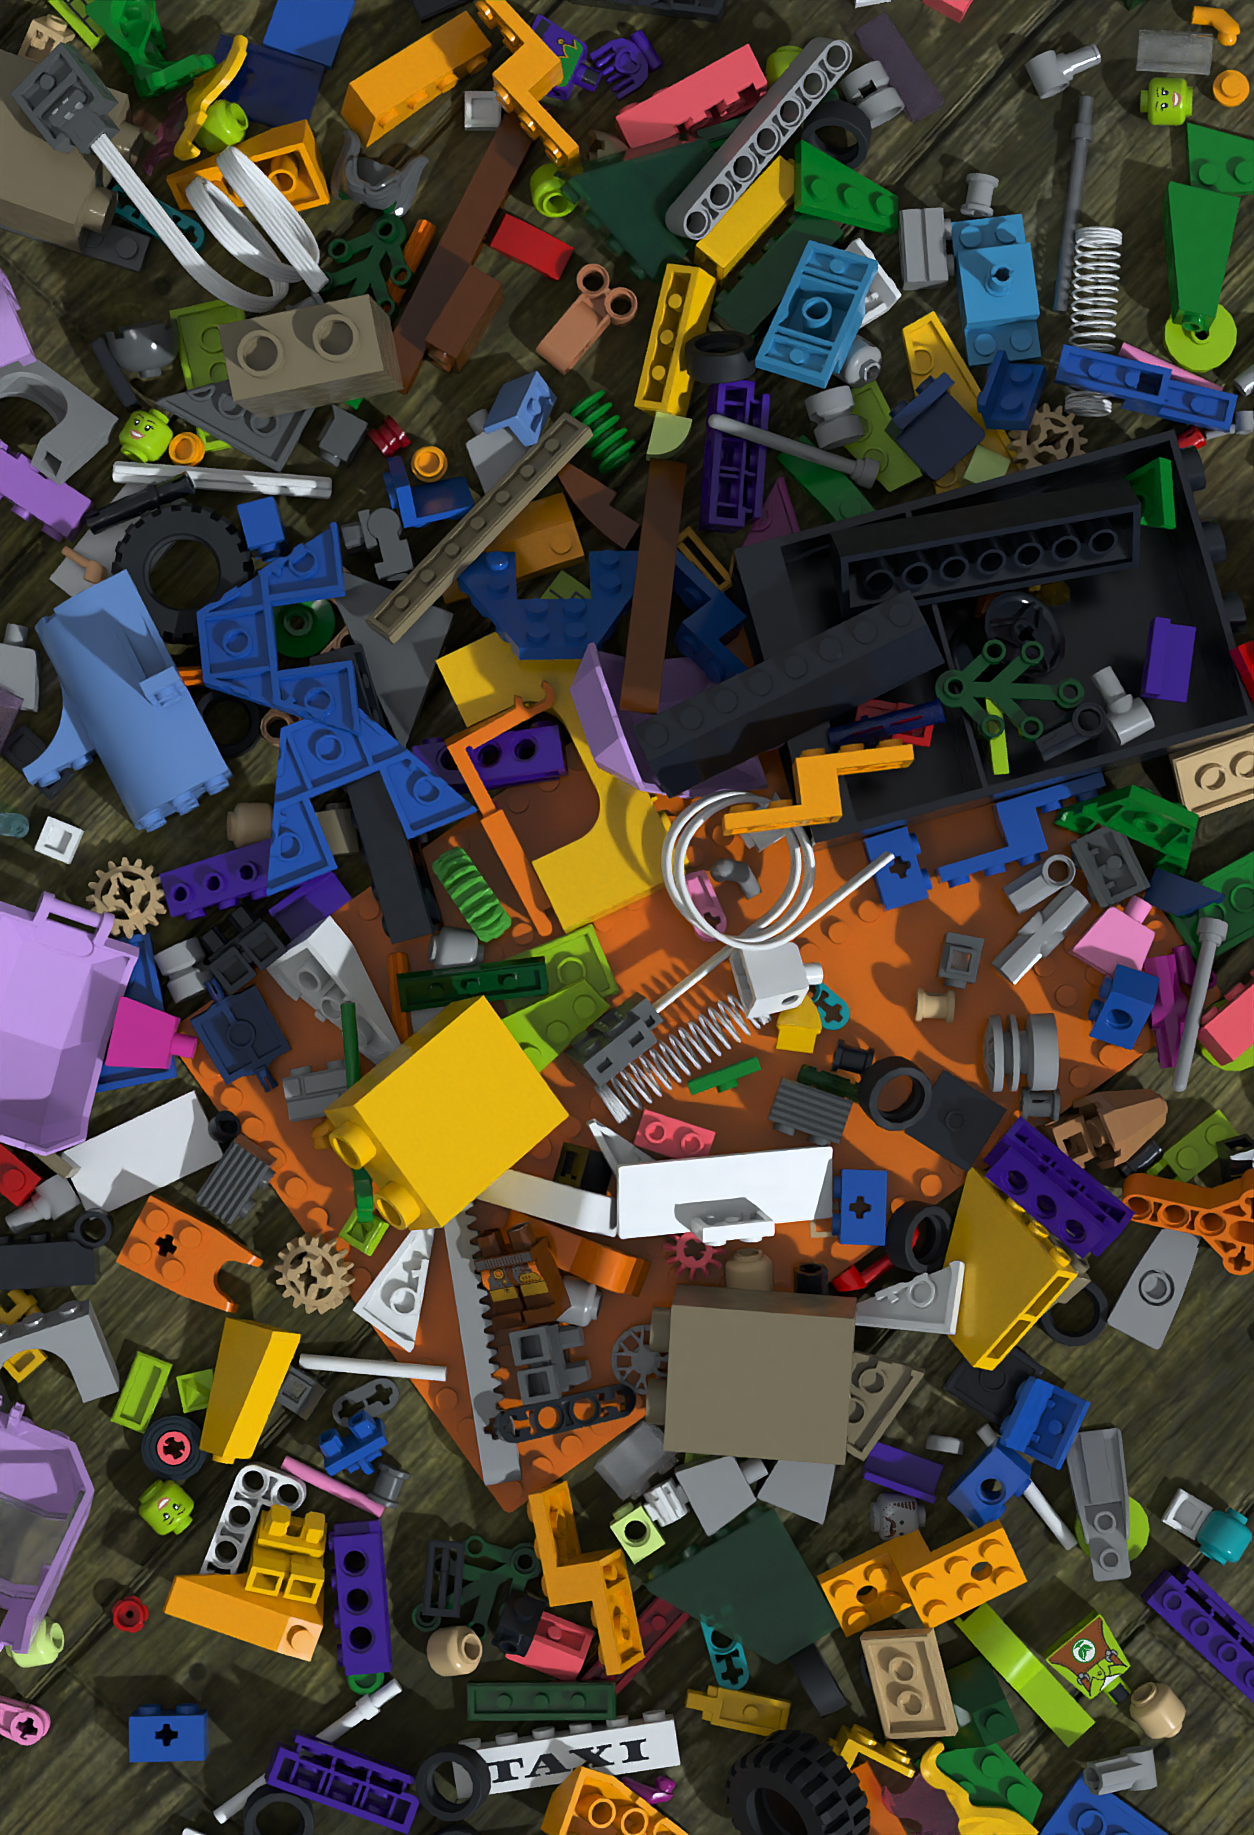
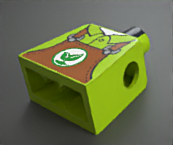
(1090, 1659)

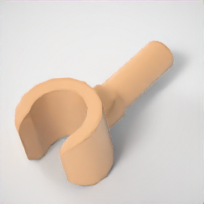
(94, 571)

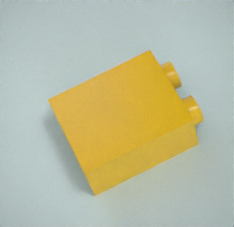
(443, 1116)

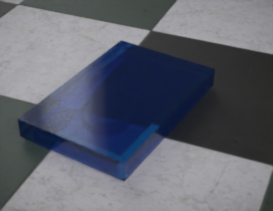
(272, 84)

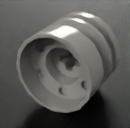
(1022, 1052)

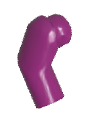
(1187, 968)
(652, 1793)

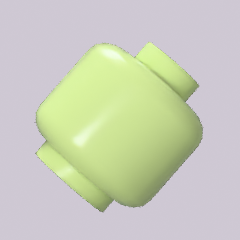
(44, 1648)

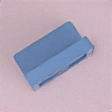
(522, 406)

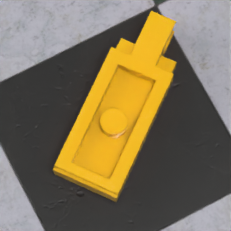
(740, 1709)

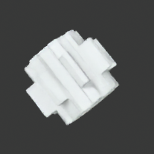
(666, 1502)

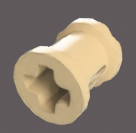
(934, 1005)

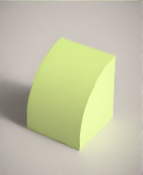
(668, 436)
(984, 466)

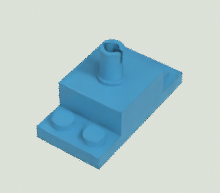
(996, 289)
(818, 315)

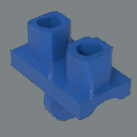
(356, 1449)

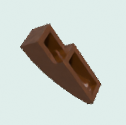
(595, 504)

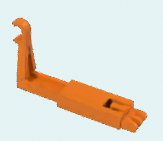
(490, 812)

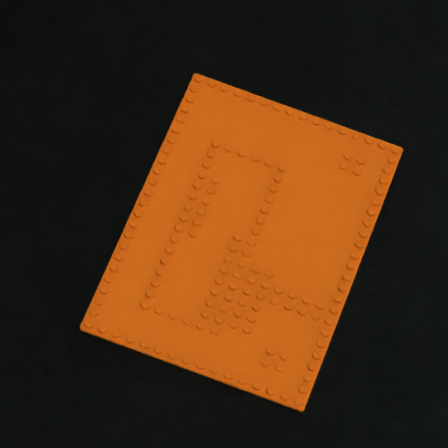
(865, 958)

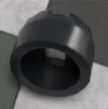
(229, 1129)

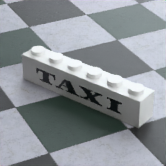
(552, 1756)

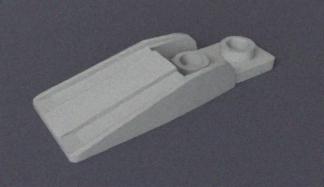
(1155, 1287)
(1101, 1500)

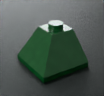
(978, 1705)

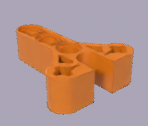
(1224, 1230)
(586, 1257)

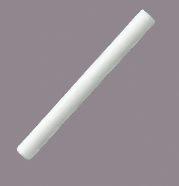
(373, 1367)
(1037, 1500)

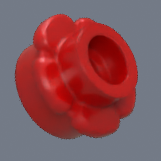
(120, 1617)

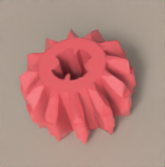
(689, 1260)

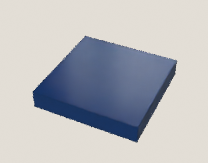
(309, 29)

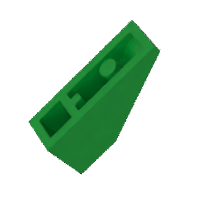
(825, 487)

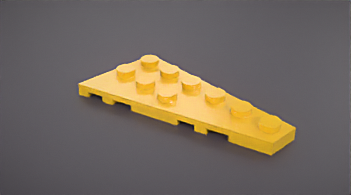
(933, 353)

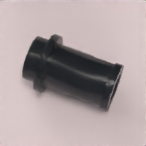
(1141, 1159)

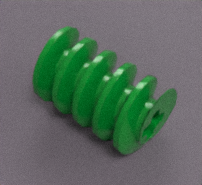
(605, 437)

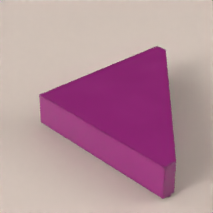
(776, 517)

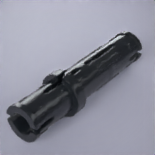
(140, 502)

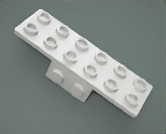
(724, 1194)

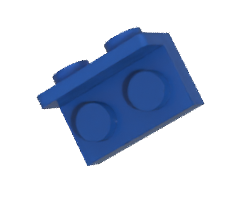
(1010, 393)

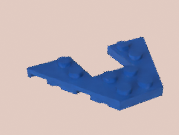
(552, 626)
(241, 643)
(324, 758)

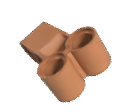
(585, 320)

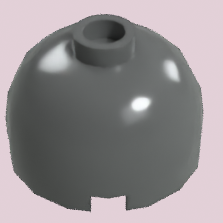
(145, 346)

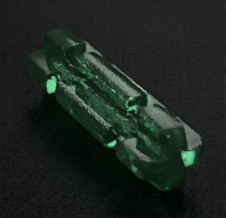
(828, 1082)

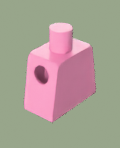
(1116, 938)

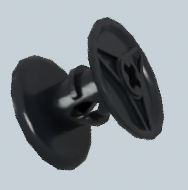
(1014, 621)

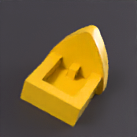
(799, 1027)

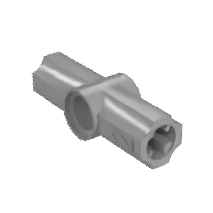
(1041, 934)

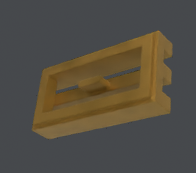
(706, 553)

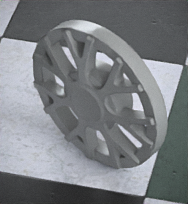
(641, 1359)

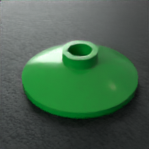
(315, 634)

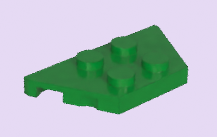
(990, 1778)

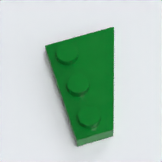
(1219, 161)
(839, 193)

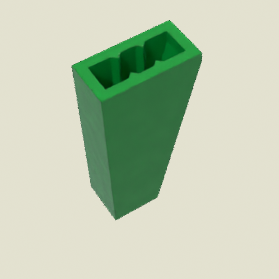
(1197, 248)

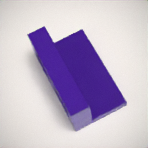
(1167, 661)
(310, 904)
(902, 1471)

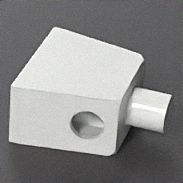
(772, 978)

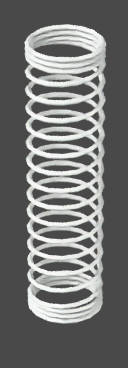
(1094, 237)
(614, 1104)

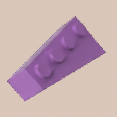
(39, 497)

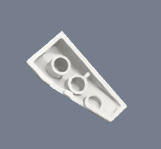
(328, 972)

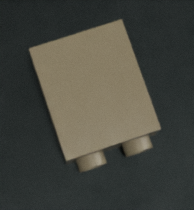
(49, 190)
(311, 356)
(754, 1373)

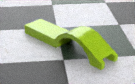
(1026, 1674)

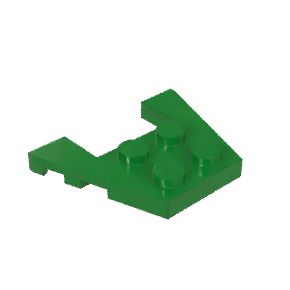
(1142, 817)

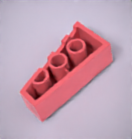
(699, 101)
(1230, 1028)

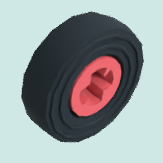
(166, 1464)

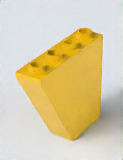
(1008, 1271)

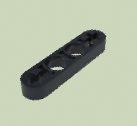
(565, 1414)

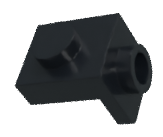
(518, 1624)

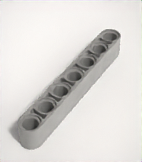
(743, 141)

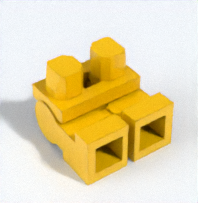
(288, 1551)

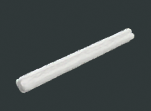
(226, 479)

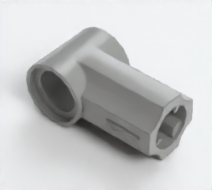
(1036, 884)
(1128, 1771)

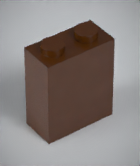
(463, 320)

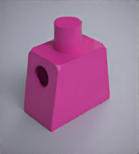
(146, 1037)

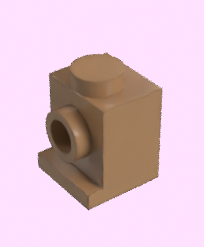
(1075, 1134)

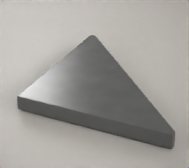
(215, 412)
(400, 670)

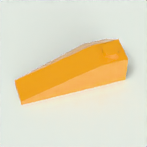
(283, 154)
(542, 542)
(254, 1617)
(602, 1805)

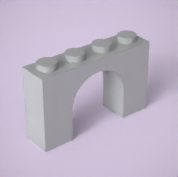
(81, 422)
(73, 1336)

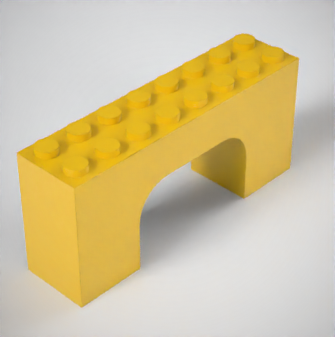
(623, 850)

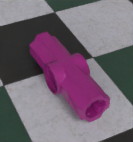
(1169, 1010)

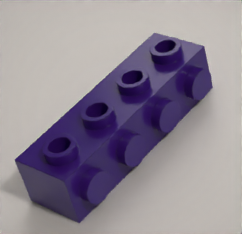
(218, 881)

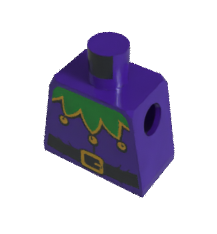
(572, 55)

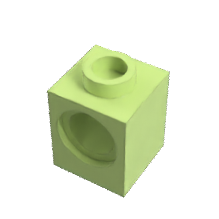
(636, 1548)

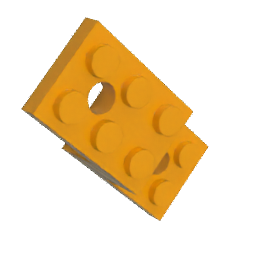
(527, 79)
(817, 787)
(585, 1577)
(933, 1582)

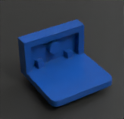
(426, 502)
(1043, 1421)

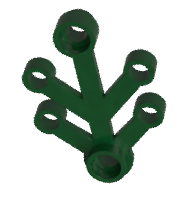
(369, 271)
(1002, 691)
(484, 1581)

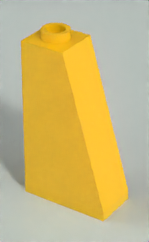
(747, 221)
(245, 1386)

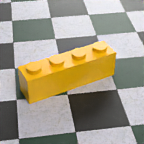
(679, 316)

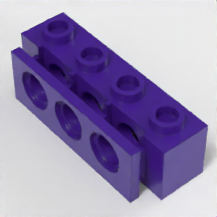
(725, 458)
(509, 770)
(1059, 1186)
(367, 1538)
(1199, 1628)
(340, 1787)

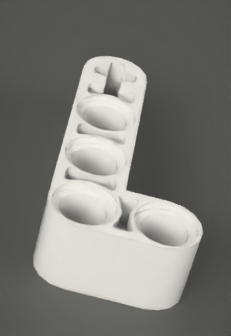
(554, 1202)
(254, 1501)

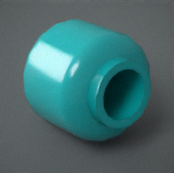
(1224, 1536)

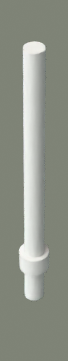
(366, 1708)

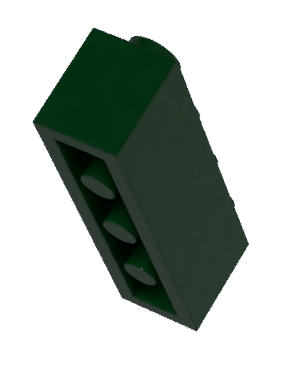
(763, 284)

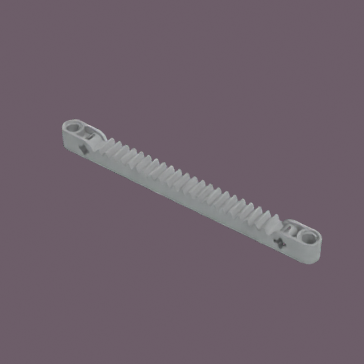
(498, 1458)

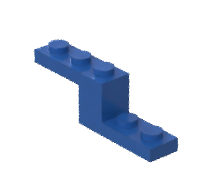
(1145, 388)
(710, 627)
(1020, 830)

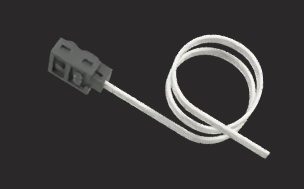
(72, 110)
(626, 1030)

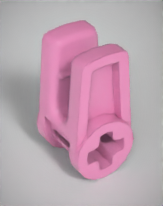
(705, 902)
(12, 1719)

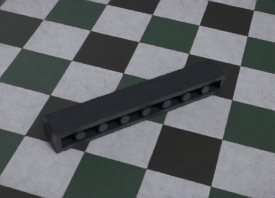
(395, 863)

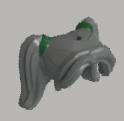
(372, 182)

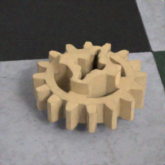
(1045, 428)
(139, 891)
(314, 1273)

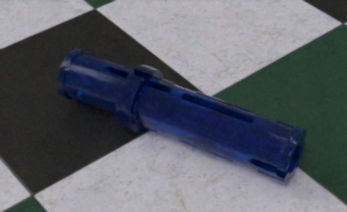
(931, 712)

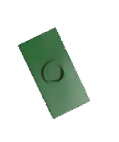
(725, 1077)

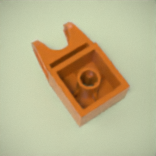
(198, 1256)

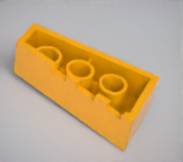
(414, 77)

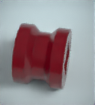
(388, 437)

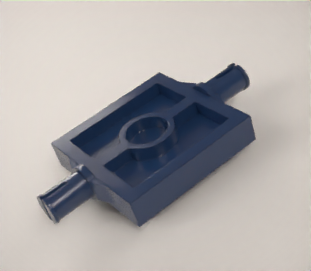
(240, 1034)

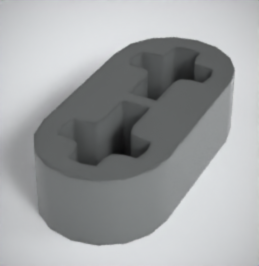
(361, 1394)

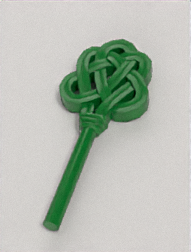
(362, 1180)

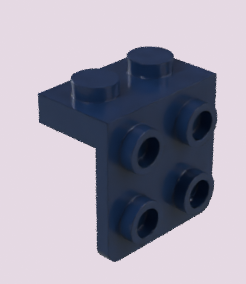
(934, 428)

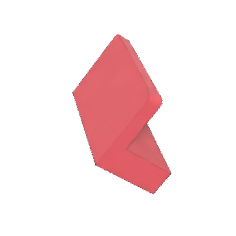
(557, 1648)

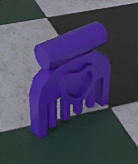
(631, 61)

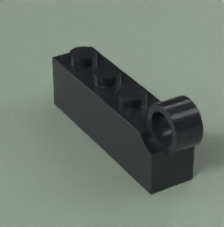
(53, 1261)

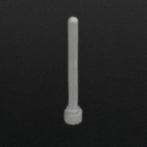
(861, 470)
(1210, 933)

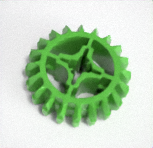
(471, 894)

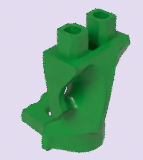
(137, 39)

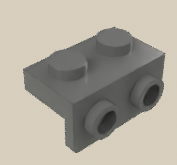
(1108, 866)

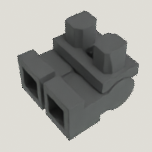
(383, 538)
(548, 1361)

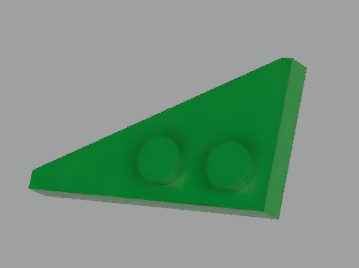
(1155, 492)

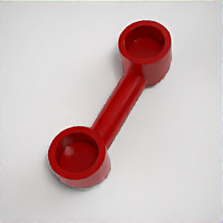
(852, 1279)

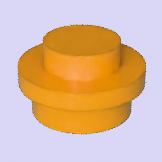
(1230, 88)
(186, 449)
(429, 464)

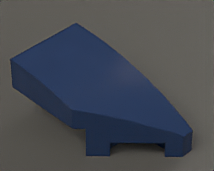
(1179, 895)

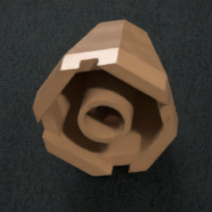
(1121, 1122)

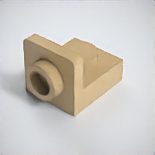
(44, 36)

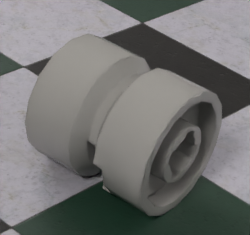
(879, 105)
(834, 418)
(185, 969)

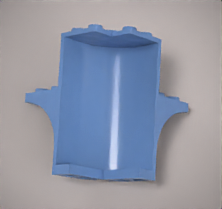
(126, 706)

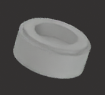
(945, 1444)

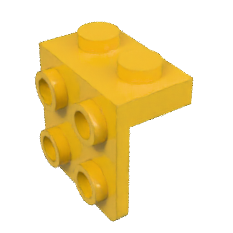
(858, 1739)

